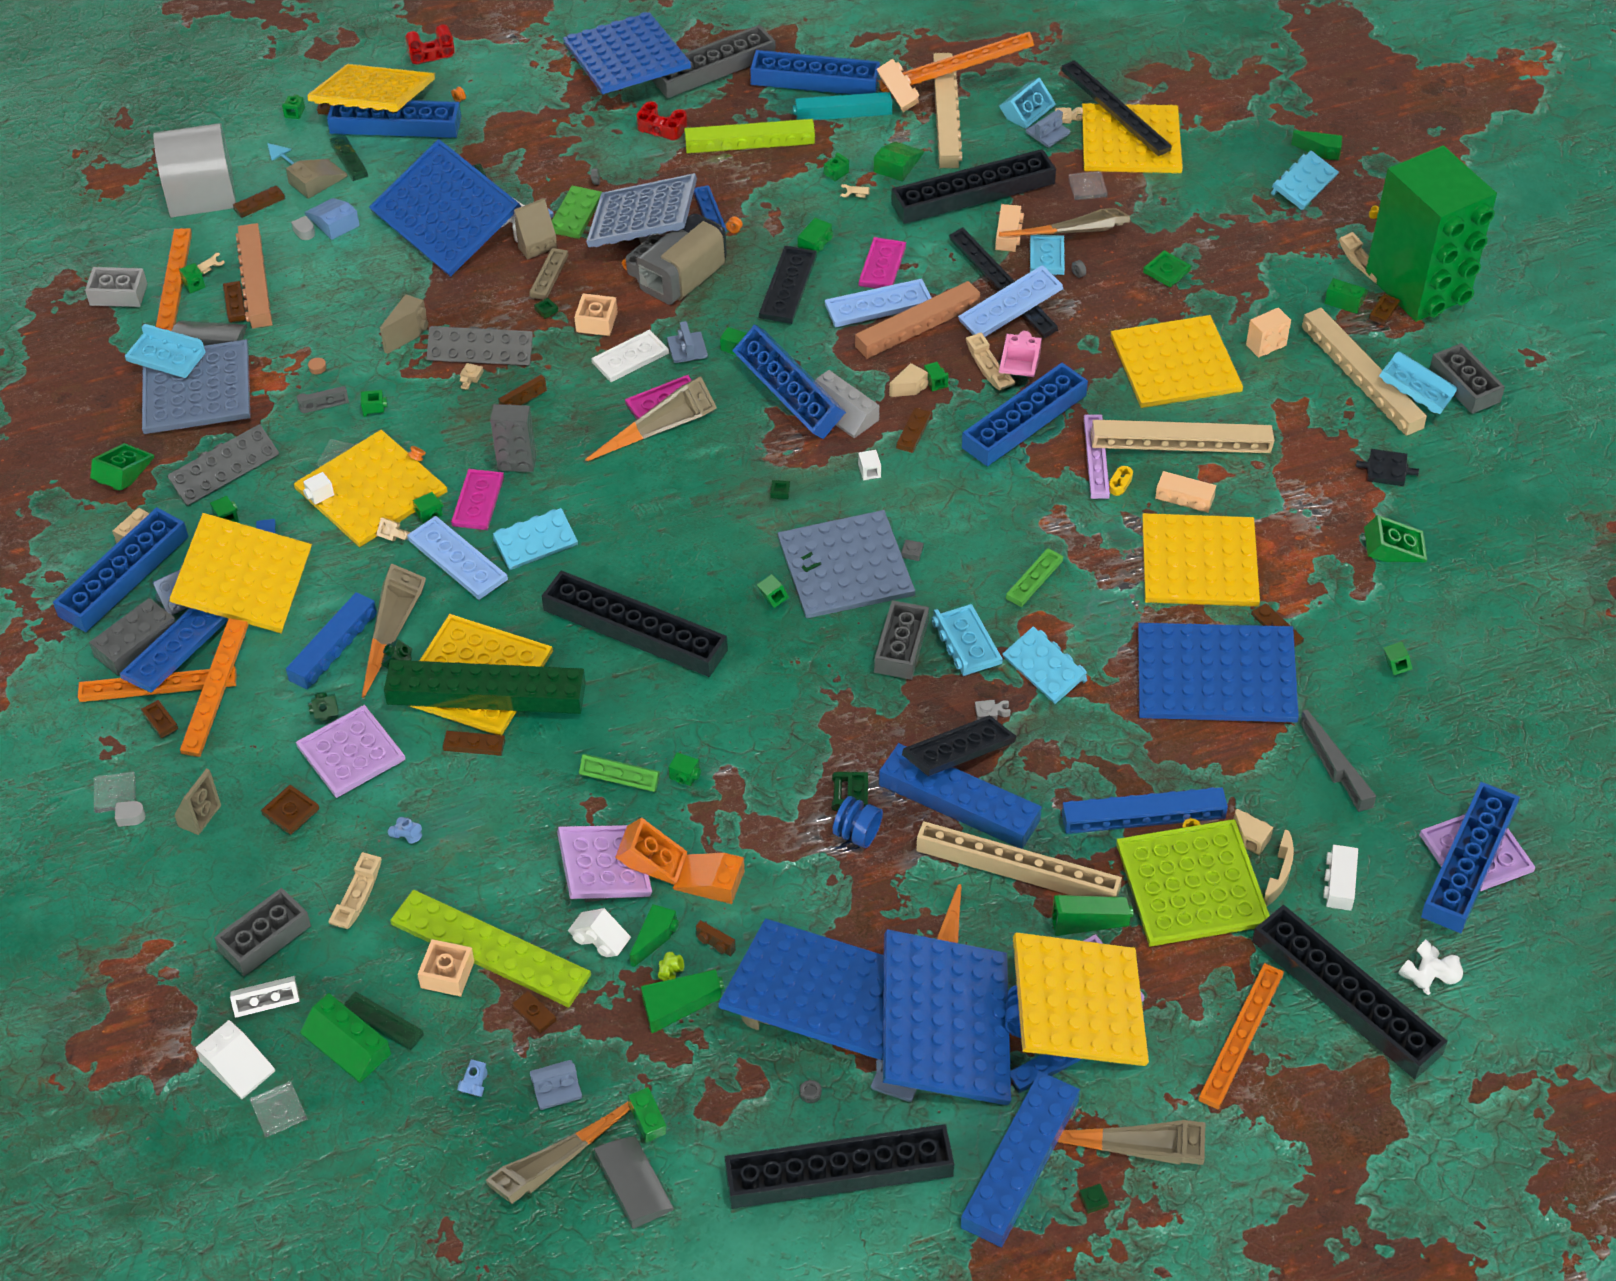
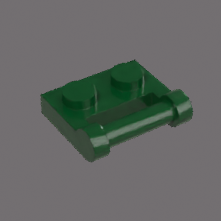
(856, 787)

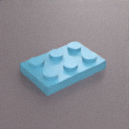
(1047, 251)

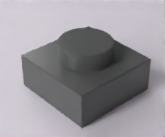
(912, 550)

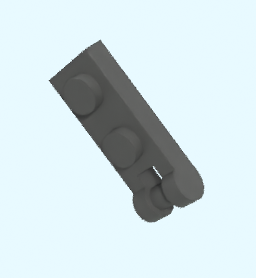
(322, 399)

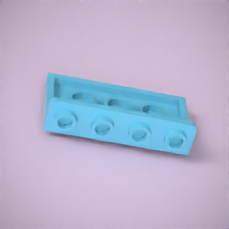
(1305, 180)
(166, 351)
(1418, 382)
(535, 538)
(966, 639)
(1045, 664)

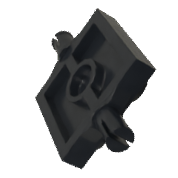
(1387, 467)

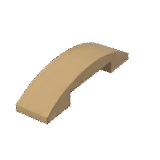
(1352, 247)
(987, 363)
(1276, 886)
(358, 891)

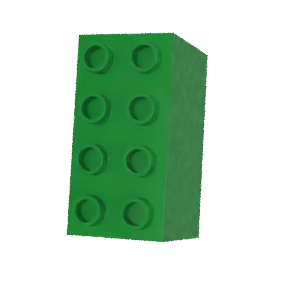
(1430, 233)

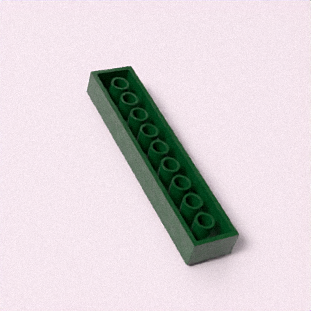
(485, 686)

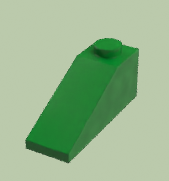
(1324, 145)
(654, 933)

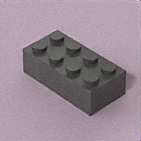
(1474, 382)
(513, 437)
(131, 635)
(901, 640)
(262, 931)

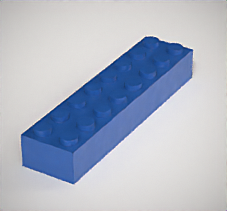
(814, 73)
(412, 119)
(789, 381)
(1024, 414)
(120, 569)
(963, 799)
(1470, 857)
(1020, 1159)

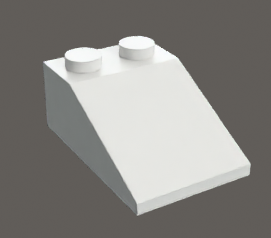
(234, 1059)

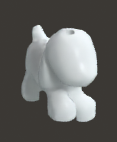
(1447, 969)

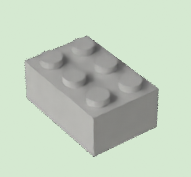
(116, 286)

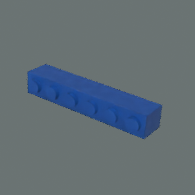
(331, 641)

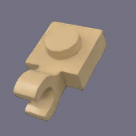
(1069, 115)
(859, 191)
(205, 266)
(470, 374)
(390, 530)

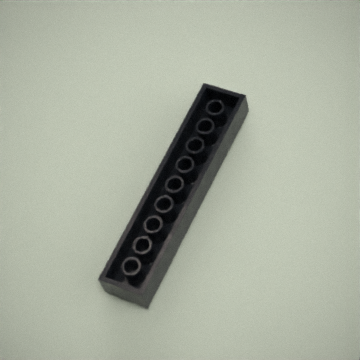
(973, 186)
(635, 623)
(1349, 992)
(839, 1166)

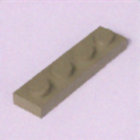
(549, 274)

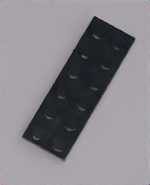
(788, 284)
(958, 745)

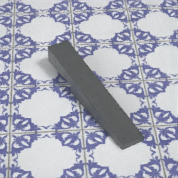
(1337, 764)

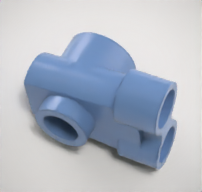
(406, 828)
(473, 1084)

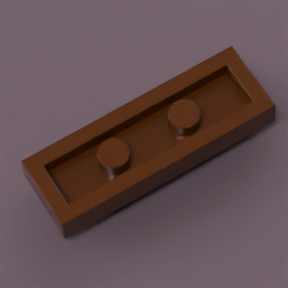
(259, 201)
(234, 301)
(525, 392)
(913, 430)
(1268, 617)
(474, 743)

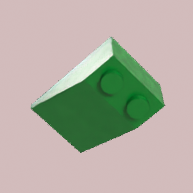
(896, 160)
(120, 466)
(1394, 541)

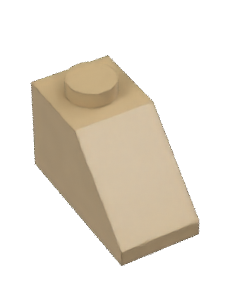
(909, 382)

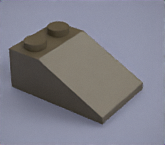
(314, 176)
(534, 229)
(404, 323)
(198, 805)

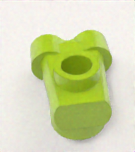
(670, 966)

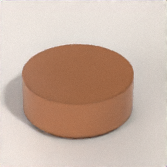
(317, 365)

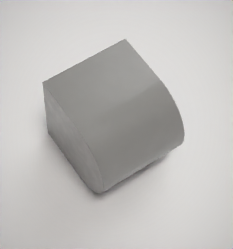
(195, 169)

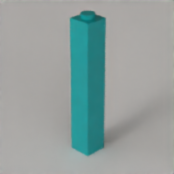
(843, 106)

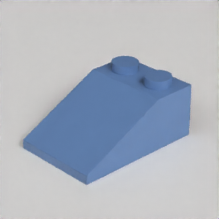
(334, 217)

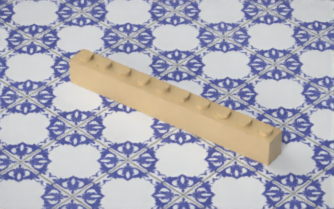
(947, 117)
(1363, 371)
(1182, 436)
(1015, 862)

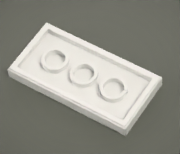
(630, 356)

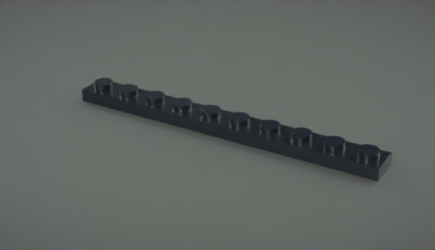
(1116, 108)
(999, 278)

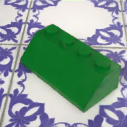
(345, 1038)

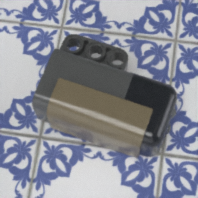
(680, 260)

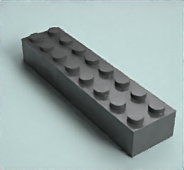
(717, 60)

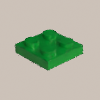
(1167, 269)

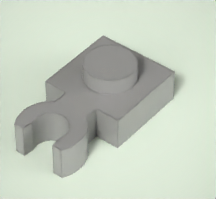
(988, 707)

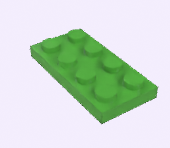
(576, 211)

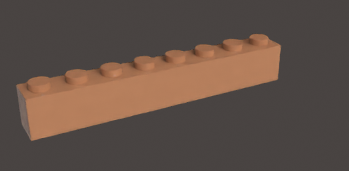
(254, 276)
(917, 319)

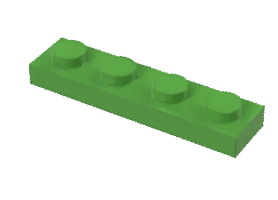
(1034, 577)
(619, 772)

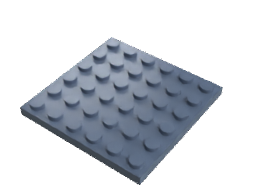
(642, 210)
(210, 394)
(857, 564)

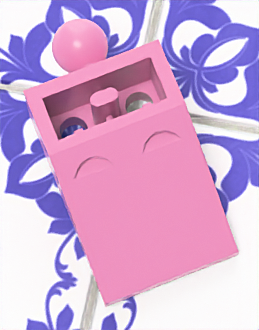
(1021, 354)

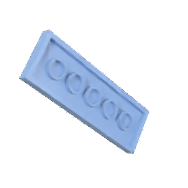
(876, 302)
(1011, 302)
(457, 557)

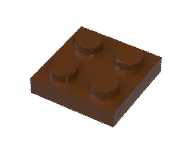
(290, 809)

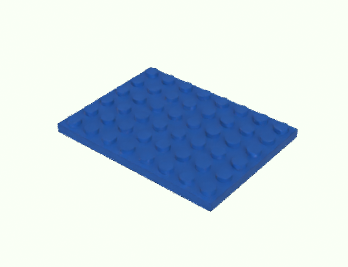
(626, 52)
(444, 207)
(1217, 672)
(811, 988)
(945, 1018)

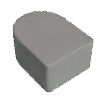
(303, 228)
(129, 813)

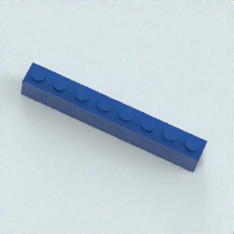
(1143, 810)

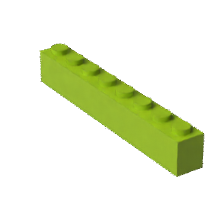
(749, 136)

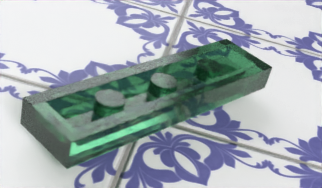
(348, 157)
(384, 1021)

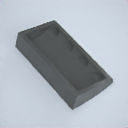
(210, 332)
(633, 1181)

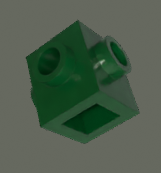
(396, 651)
(328, 700)

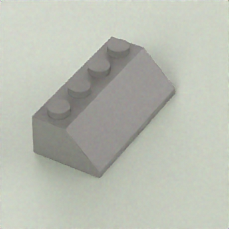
(860, 410)

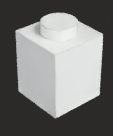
(869, 465)
(318, 488)

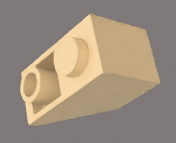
(1253, 831)

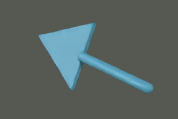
(277, 151)

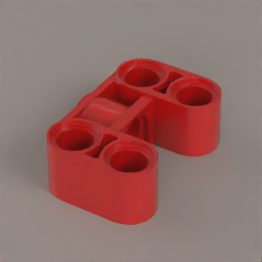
(433, 50)
(651, 123)

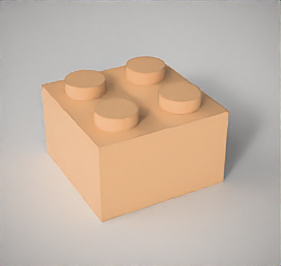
(596, 314)
(1268, 332)
(446, 967)

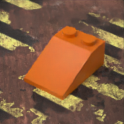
(651, 852)
(711, 876)

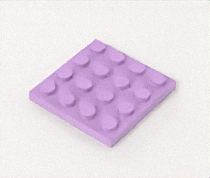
(350, 751)
(1508, 863)
(592, 866)

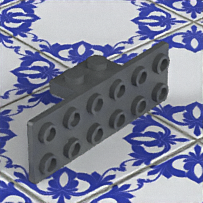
(479, 345)
(222, 464)

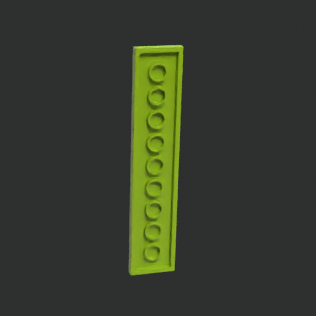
(493, 948)

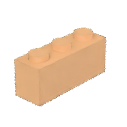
(898, 85)
(1009, 220)
(1185, 491)

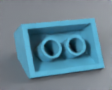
(1028, 104)

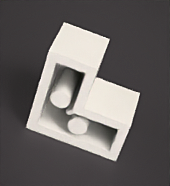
(601, 930)

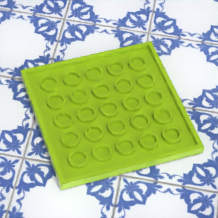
(1192, 882)

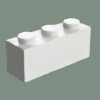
(1341, 877)
(264, 996)

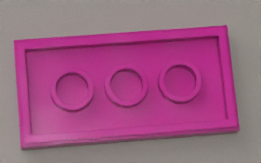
(882, 263)
(647, 400)
(477, 499)

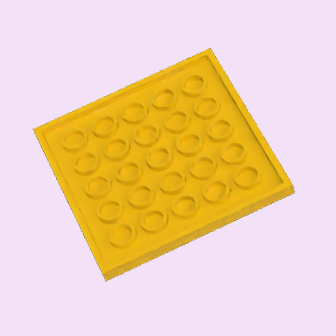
(371, 87)
(1115, 149)
(1176, 361)
(371, 484)
(1200, 560)
(241, 573)
(476, 643)
(1079, 999)

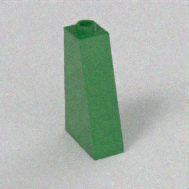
(1089, 913)
(679, 997)

